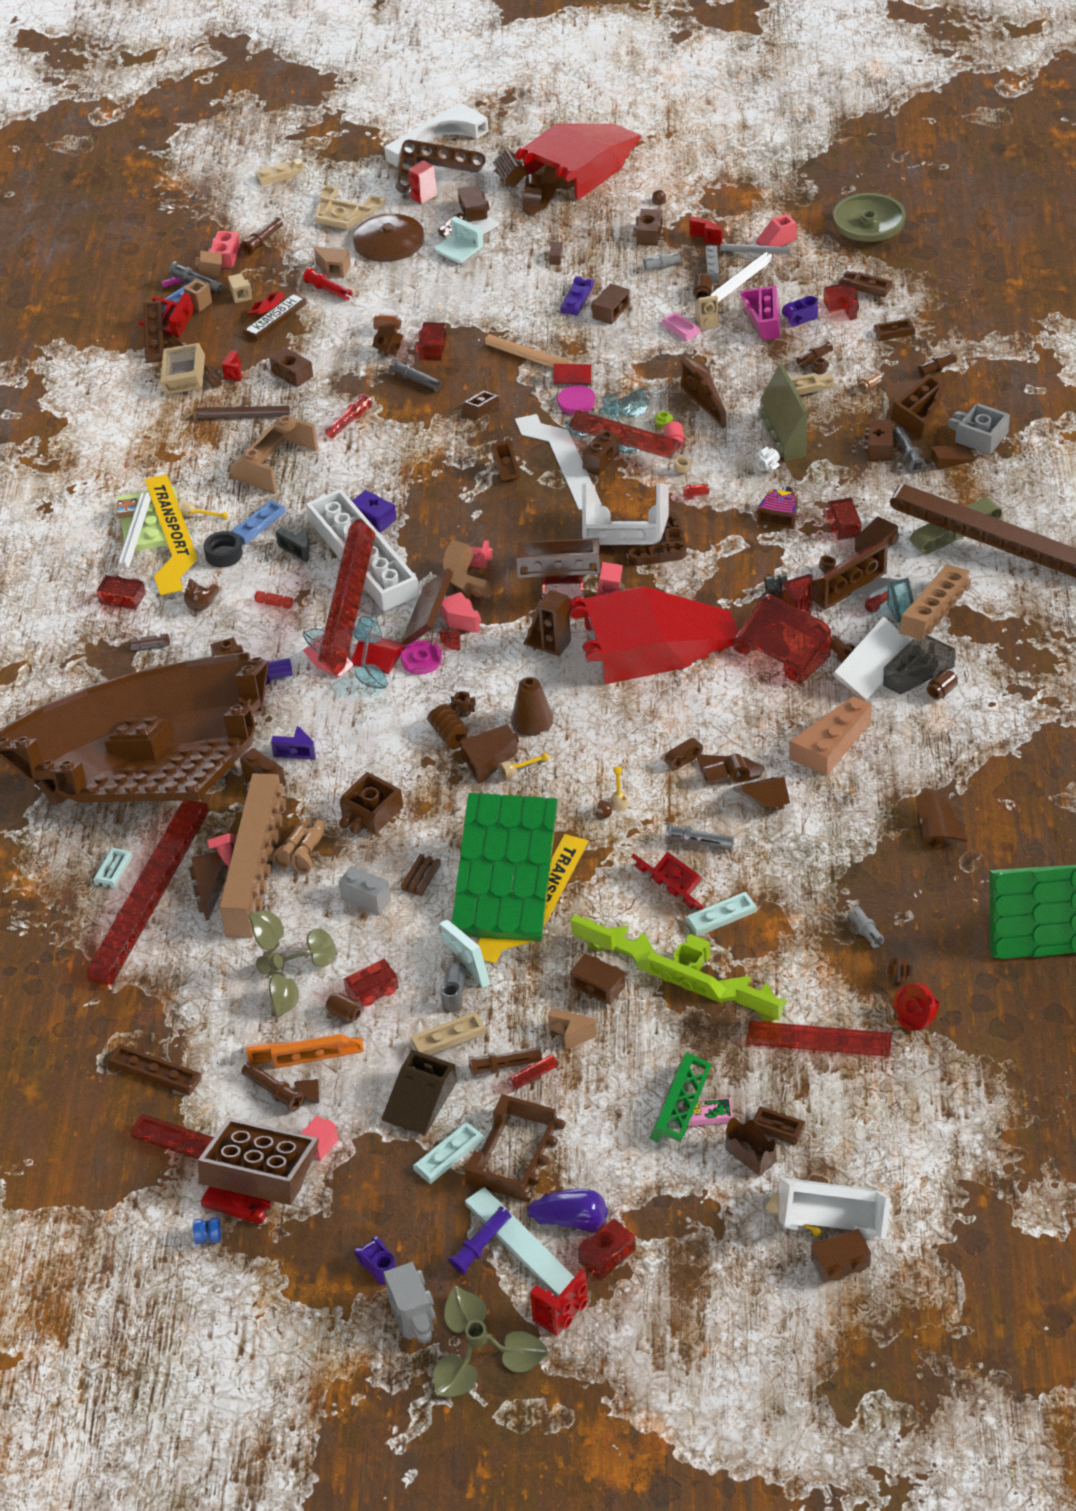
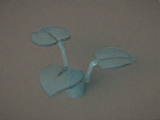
(633, 405)
(365, 629)

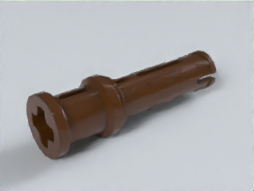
(257, 238)
(493, 1062)
(279, 1090)

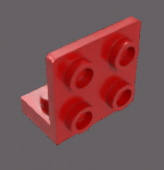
(558, 1312)

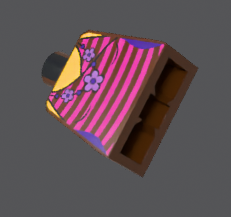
(779, 508)

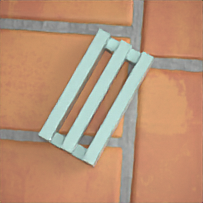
(116, 869)

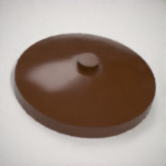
(388, 237)

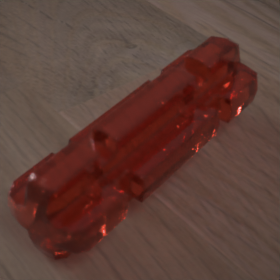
(273, 599)

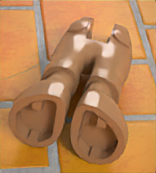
(300, 858)

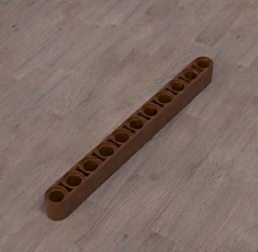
(985, 529)

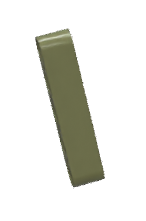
(932, 537)

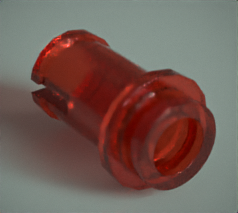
(695, 490)
(873, 604)

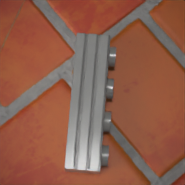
(712, 263)

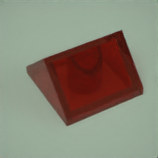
(798, 592)

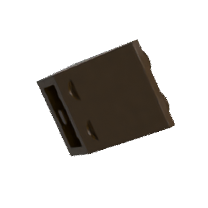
(419, 1092)

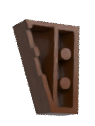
(918, 405)

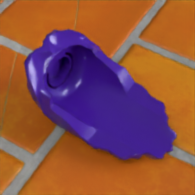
(571, 1209)

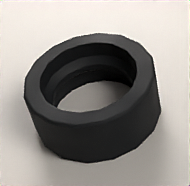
(219, 539)

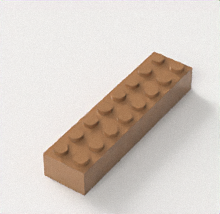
(252, 854)

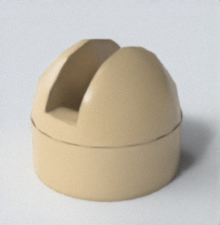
(683, 461)

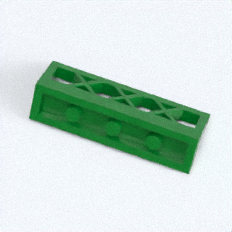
(672, 1098)

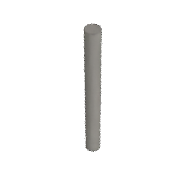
(756, 249)

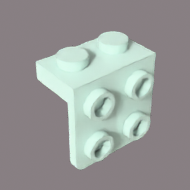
(463, 242)

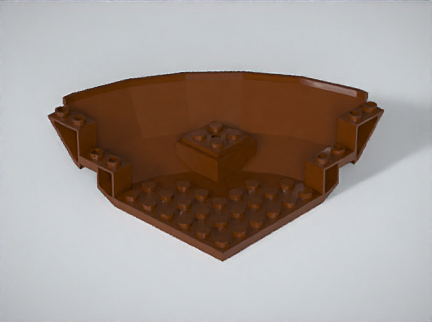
(143, 733)

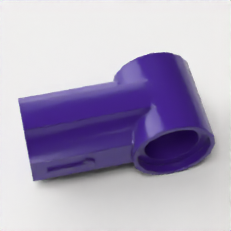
(279, 669)

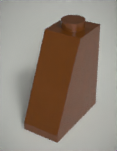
(487, 750)

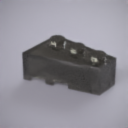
(917, 664)

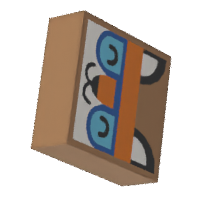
(126, 507)

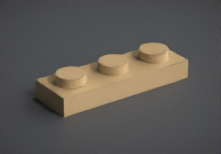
(448, 1034)

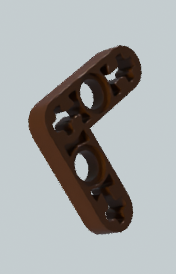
(638, 554)

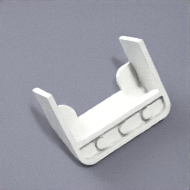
(598, 523)
(833, 1207)

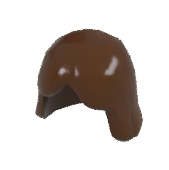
(198, 597)

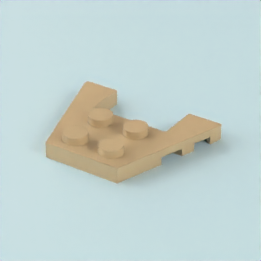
(343, 213)

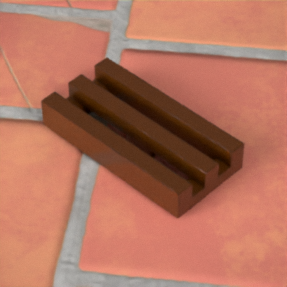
(894, 329)
(425, 863)
(776, 1128)

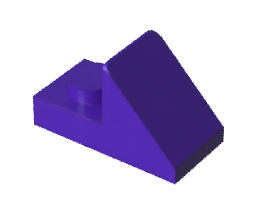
(299, 746)

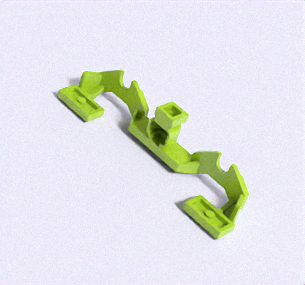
(683, 969)

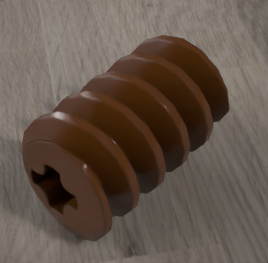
(448, 725)

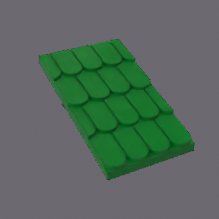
(505, 866)
(1032, 911)

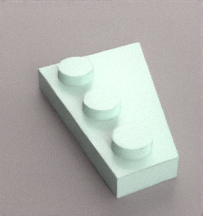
(466, 951)

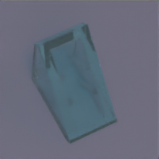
(899, 597)

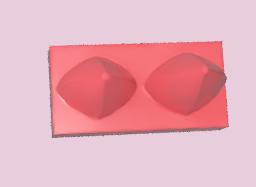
(224, 846)

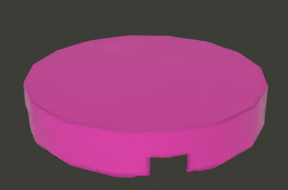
(576, 398)
(421, 657)

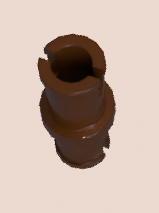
(813, 353)
(937, 364)

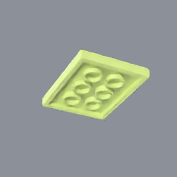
(151, 532)

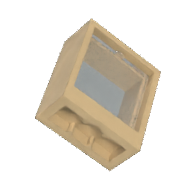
(182, 368)

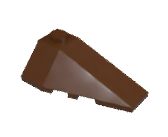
(701, 388)

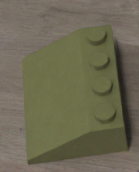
(784, 416)

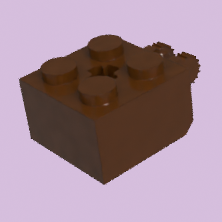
(369, 804)

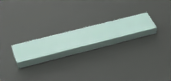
(522, 1243)

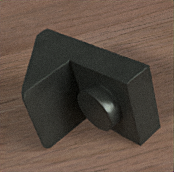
(295, 544)

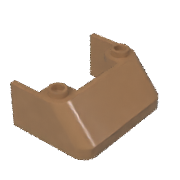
(249, 467)

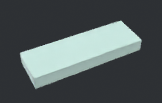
(720, 914)
(448, 1152)

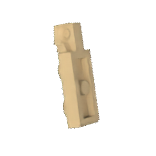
(279, 172)
(812, 383)

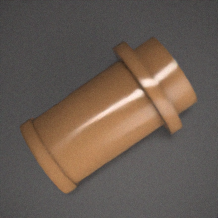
(866, 384)

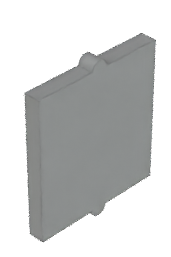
(873, 588)

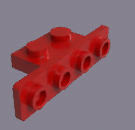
(675, 875)

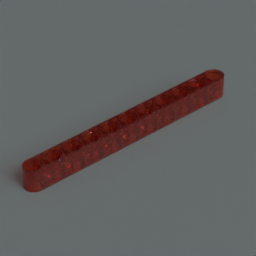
(346, 597)
(147, 892)

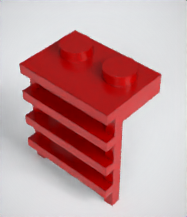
(179, 316)

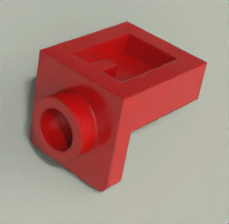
(231, 367)

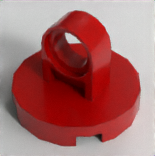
(915, 1006)

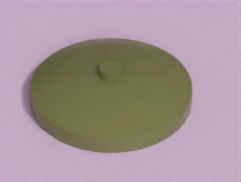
(869, 217)

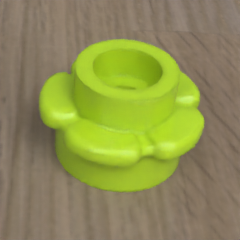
(662, 419)

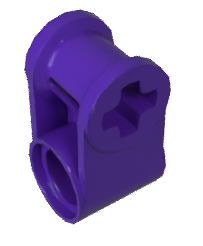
(802, 310)
(375, 1259)

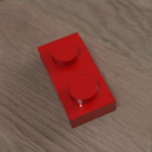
(572, 373)

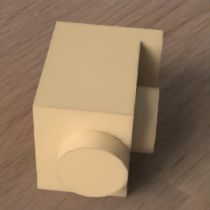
(239, 288)

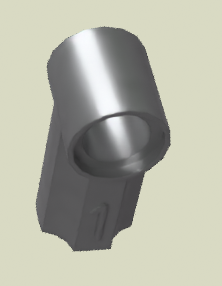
(453, 987)

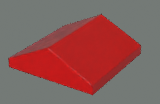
(382, 654)

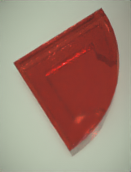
(451, 639)

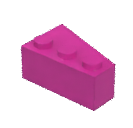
(763, 310)

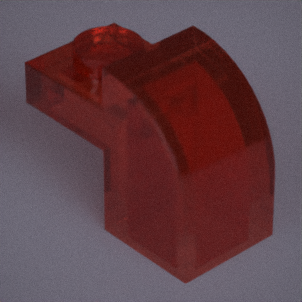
(841, 297)

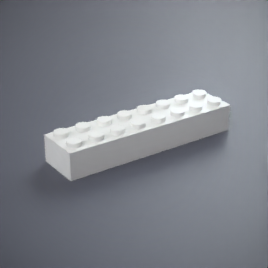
(387, 576)

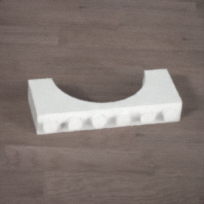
(453, 121)

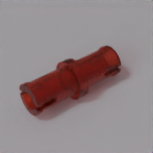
(534, 1071)

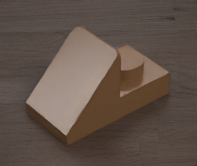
(574, 1026)

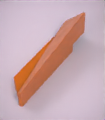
(305, 1051)

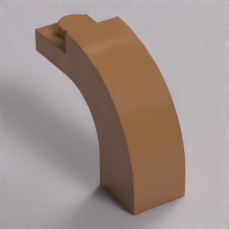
(457, 559)

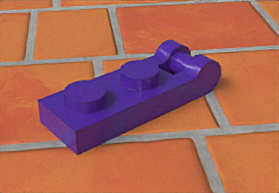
(577, 296)

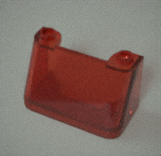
(787, 636)

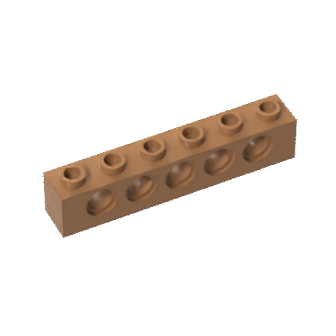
(935, 602)

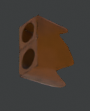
(755, 1137)

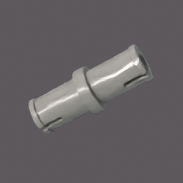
(661, 260)
(866, 927)

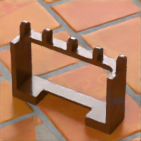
(524, 1109)

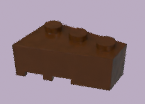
(550, 624)

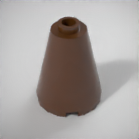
(531, 709)

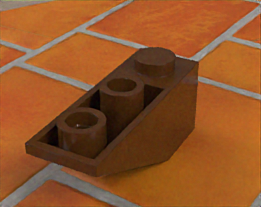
(209, 881)

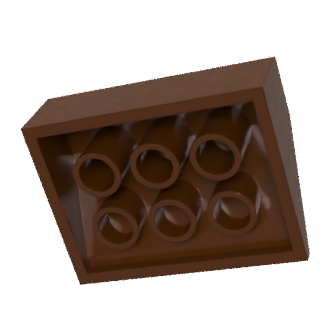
(257, 1161)

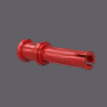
(321, 282)

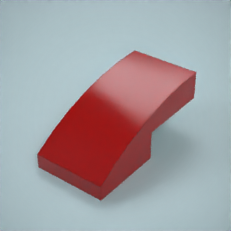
(709, 231)
(267, 304)

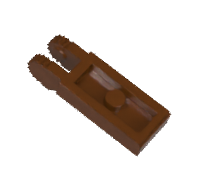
(867, 283)

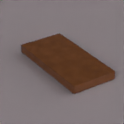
(427, 607)

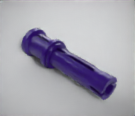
(473, 1248)

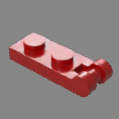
(236, 1204)

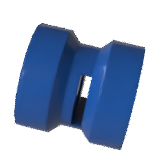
(202, 1228)

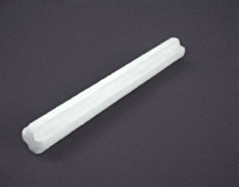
(742, 276)
(134, 530)

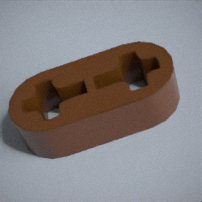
(683, 753)

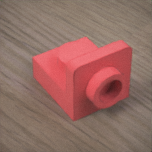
(481, 556)

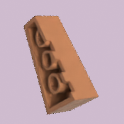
(831, 736)

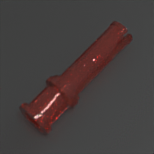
(354, 411)

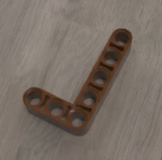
(434, 159)

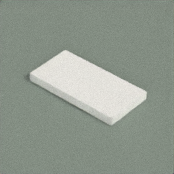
(865, 665)

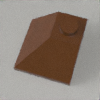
(767, 792)

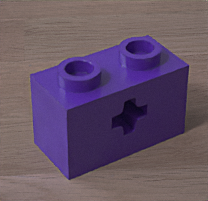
(376, 510)

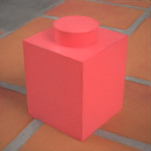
(325, 1131)

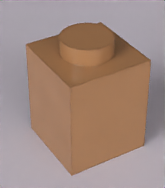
(208, 264)
(199, 294)

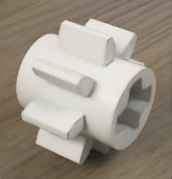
(767, 459)

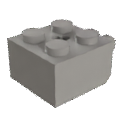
(980, 427)
(410, 1302)

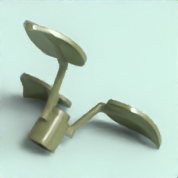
(267, 931)
(467, 1313)

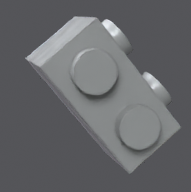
(365, 890)

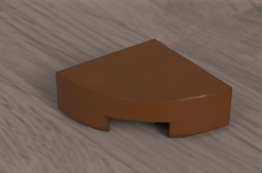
(309, 1088)

